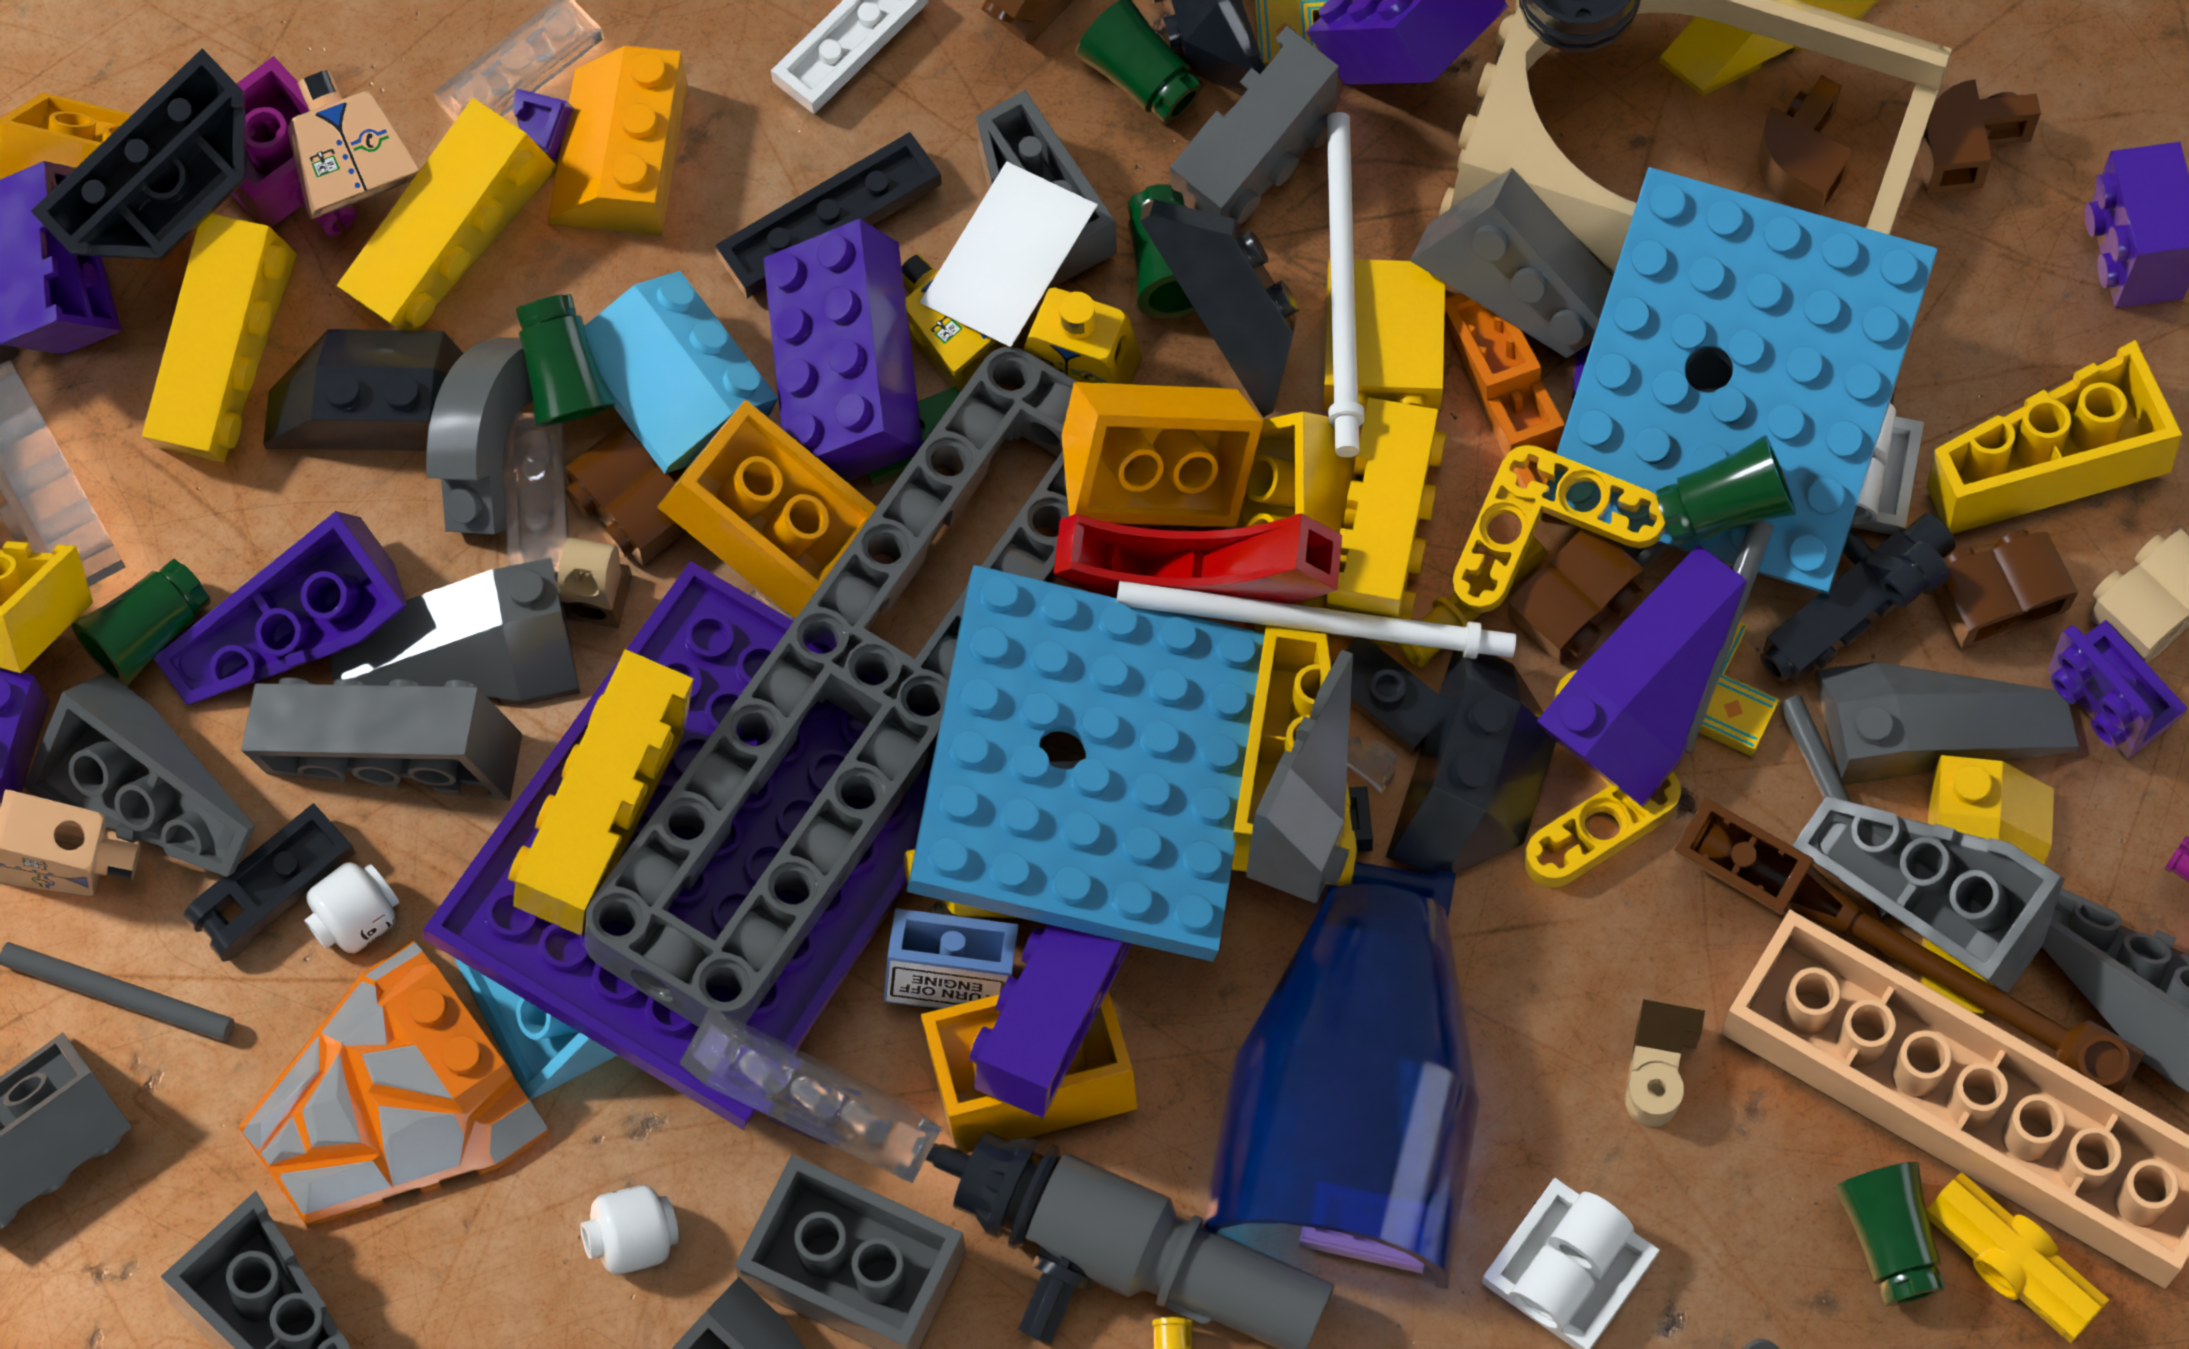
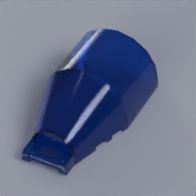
(1357, 1078)

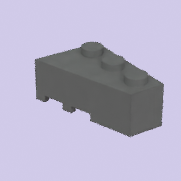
(1262, 134)
(1022, 136)
(1518, 263)

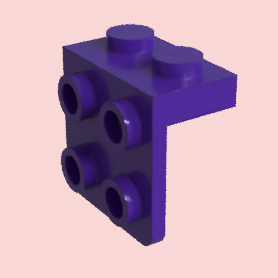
(2113, 687)

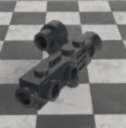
(1878, 583)

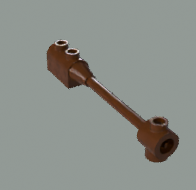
(1789, 881)

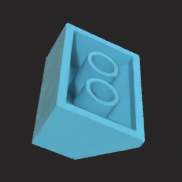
(672, 368)
(534, 1043)

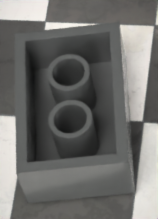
(850, 1258)

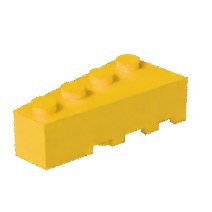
(447, 217)
(217, 336)
(2059, 447)
(1385, 510)
(37, 600)
(1286, 688)
(602, 791)

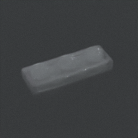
(522, 59)
(535, 491)

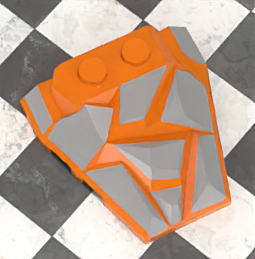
(389, 1097)

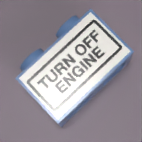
(946, 959)

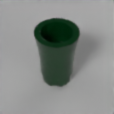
(1139, 62)
(1157, 288)
(560, 362)
(1727, 494)
(141, 620)
(1894, 1231)

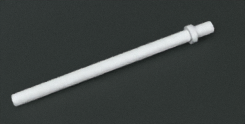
(1346, 412)
(1466, 639)

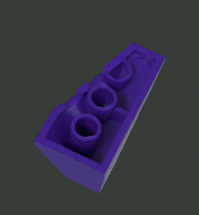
(301, 607)
(1642, 688)

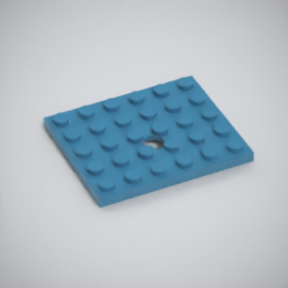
(1815, 347)
(1140, 827)

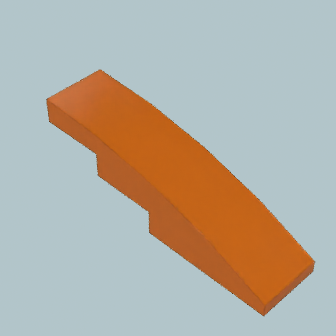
(1505, 381)

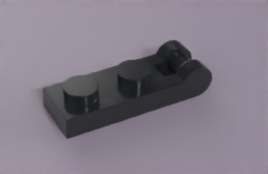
(269, 881)

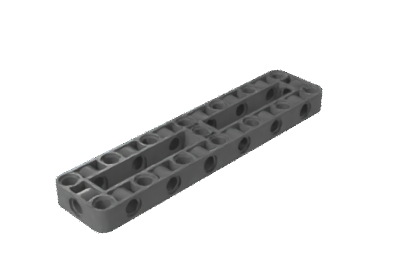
(679, 962)

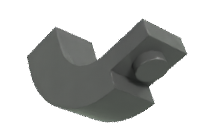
(470, 433)

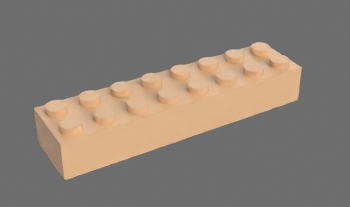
(1970, 1095)

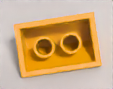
(54, 132)
(620, 141)
(1158, 453)
(768, 508)
(1094, 1087)

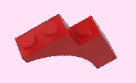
(1266, 561)

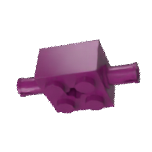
(272, 175)

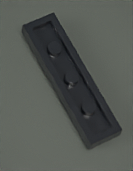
(863, 191)

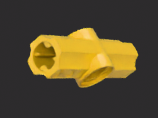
(2016, 1257)

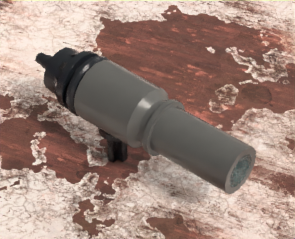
(1125, 1240)

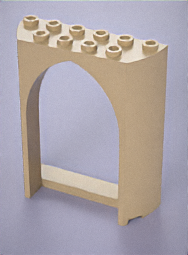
(1511, 134)

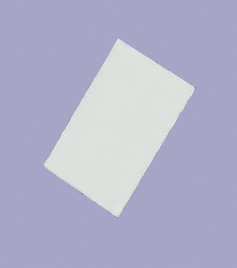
(1008, 254)

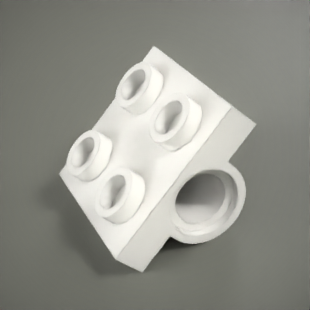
(1890, 477)
(1571, 1264)

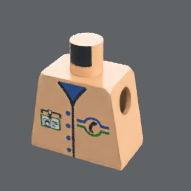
(344, 147)
(58, 846)

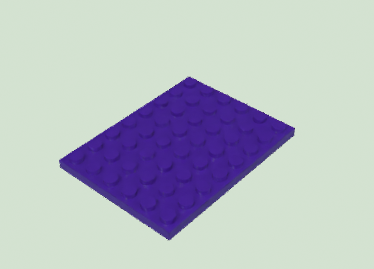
(721, 643)

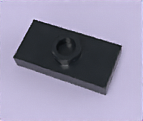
(1390, 695)

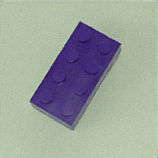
(844, 349)

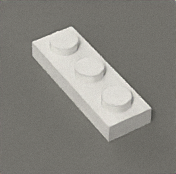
(840, 48)

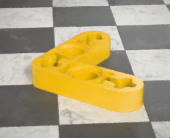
(1530, 504)
(1631, 817)

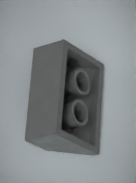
(51, 1123)

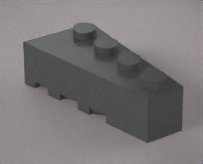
(383, 734)
(249, 1289)

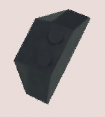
(1213, 39)
(156, 170)
(1230, 292)
(361, 391)
(1474, 770)

